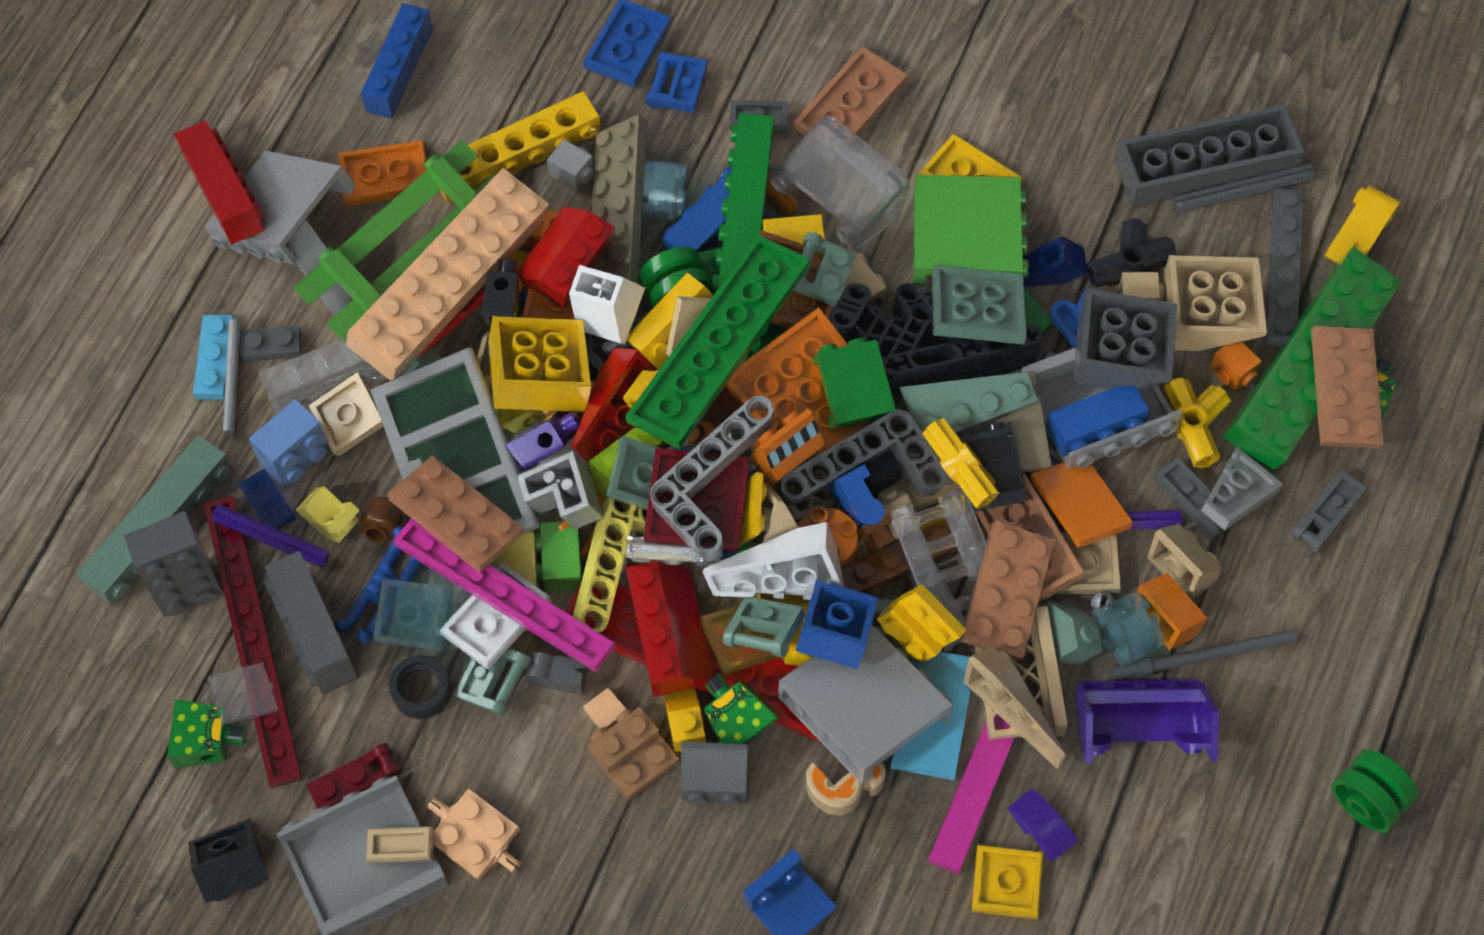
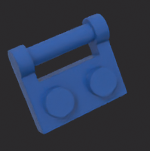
(685, 84)

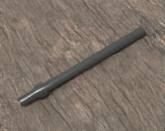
(1145, 667)

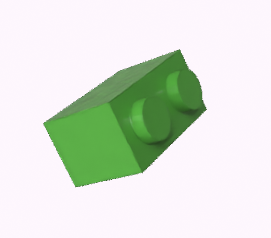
(560, 557)

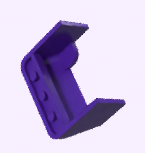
(1146, 712)

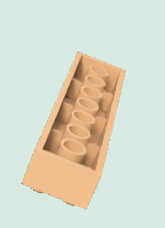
(446, 275)

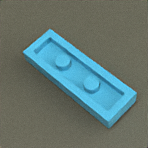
(212, 358)

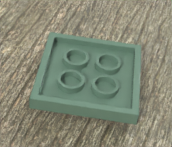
(978, 304)

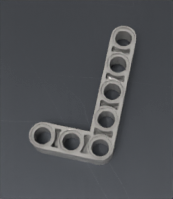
(706, 472)

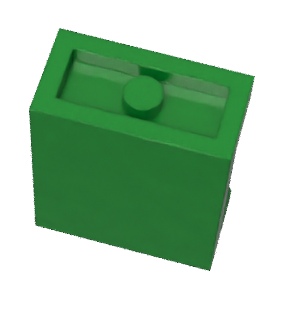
(854, 383)

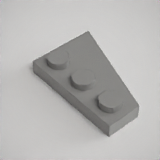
(1239, 490)

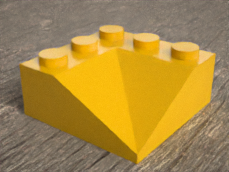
(539, 364)

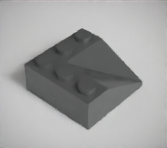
(1124, 340)

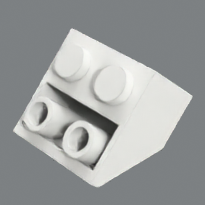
(605, 303)

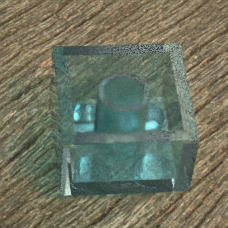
(412, 615)

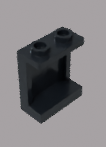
(1000, 458)

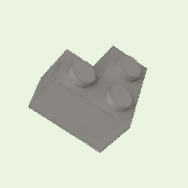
(564, 485)

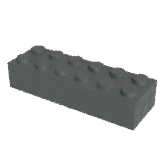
(1207, 154)

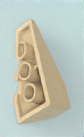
(1001, 687)

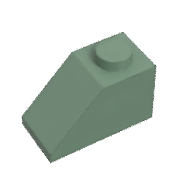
(1073, 633)

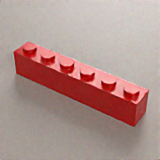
(220, 182)

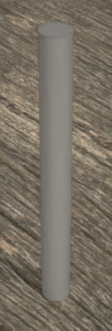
(231, 376)

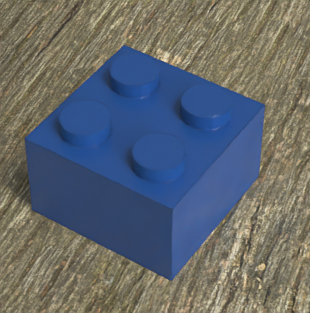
(837, 624)

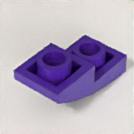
(1039, 818)

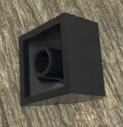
(227, 861)

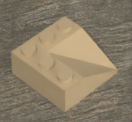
(1215, 300)

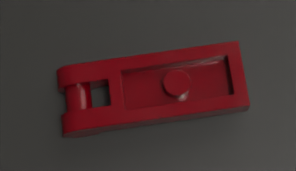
(353, 777)

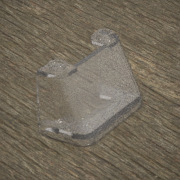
(845, 179)

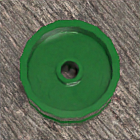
(668, 268)
(1374, 790)

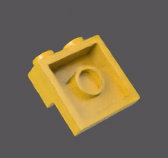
(920, 624)

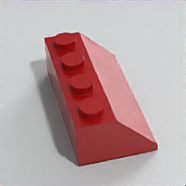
(669, 627)

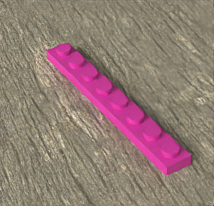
(508, 598)

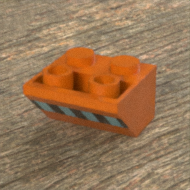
(787, 448)

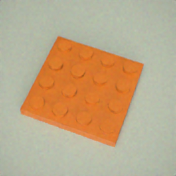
(790, 380)

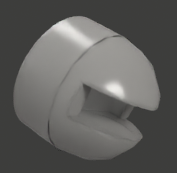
(1096, 600)

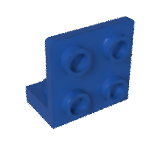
(788, 898)

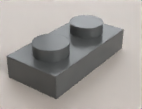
(778, 109)
(270, 343)

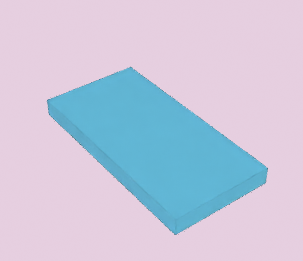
(938, 747)

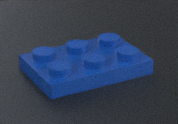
(627, 42)

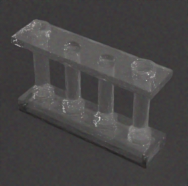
(964, 534)

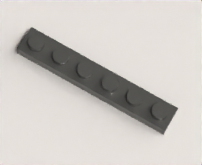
(1284, 264)

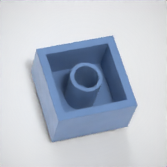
(289, 443)

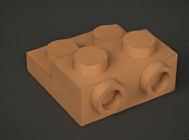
(632, 752)

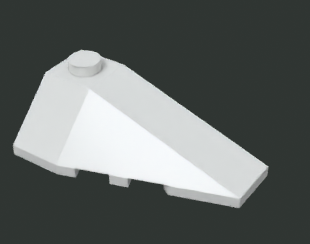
(779, 566)

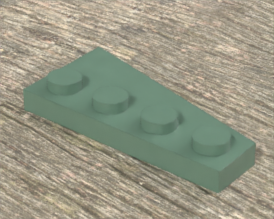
(968, 400)

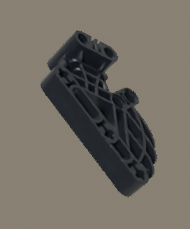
(902, 346)

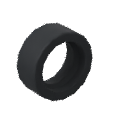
(415, 664)

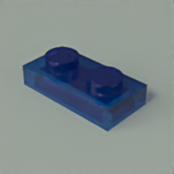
(266, 500)

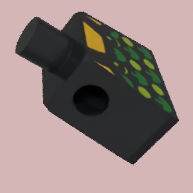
(503, 292)

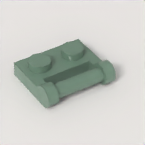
(831, 272)
(767, 618)
(479, 682)

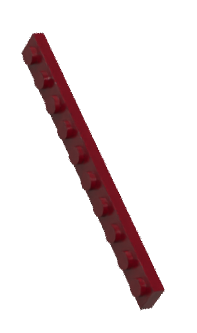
(253, 644)

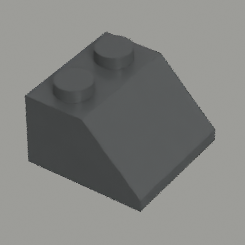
(714, 773)

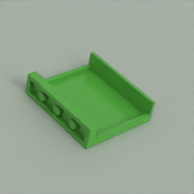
(969, 224)

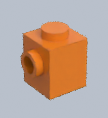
(1236, 365)

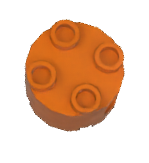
(842, 528)

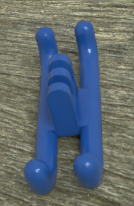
(372, 591)

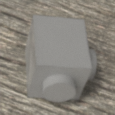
(571, 165)

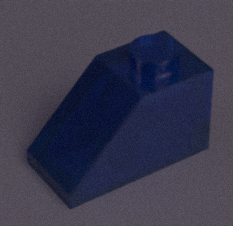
(1055, 263)

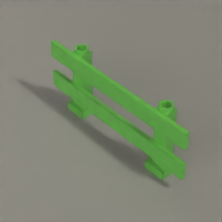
(339, 263)

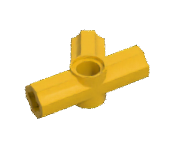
(1202, 413)
(961, 463)

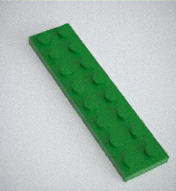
(718, 342)

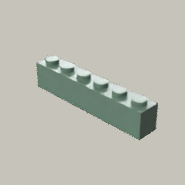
(178, 490)

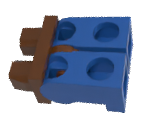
(858, 503)

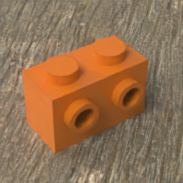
(1174, 610)

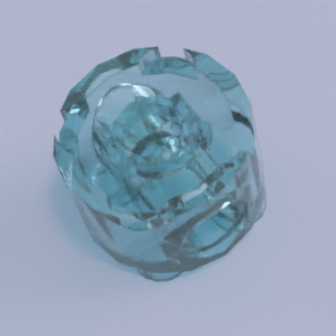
(663, 190)
(1128, 628)

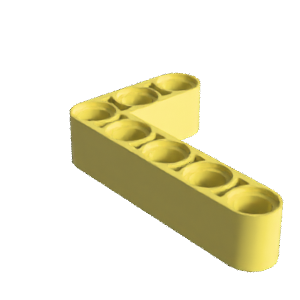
(613, 553)

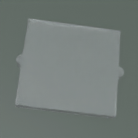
(242, 693)

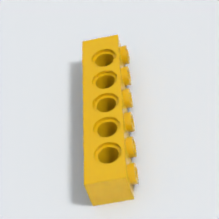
(526, 135)

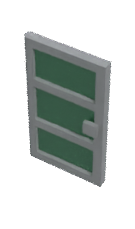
(451, 416)

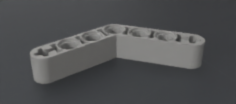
(306, 248)

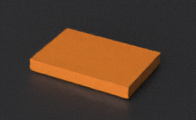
(382, 171)
(1081, 503)

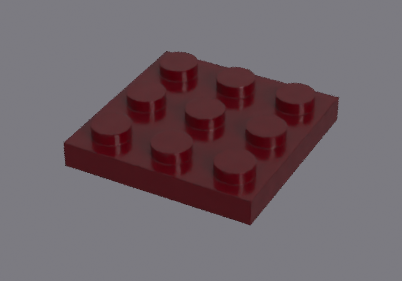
(719, 501)

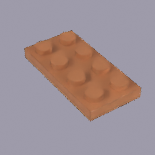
(854, 93)
(1347, 387)
(455, 514)
(1033, 517)
(1007, 590)

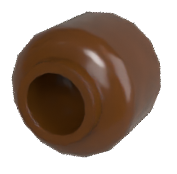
(380, 519)

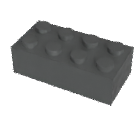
(173, 564)
(308, 624)

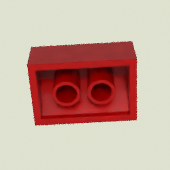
(570, 241)

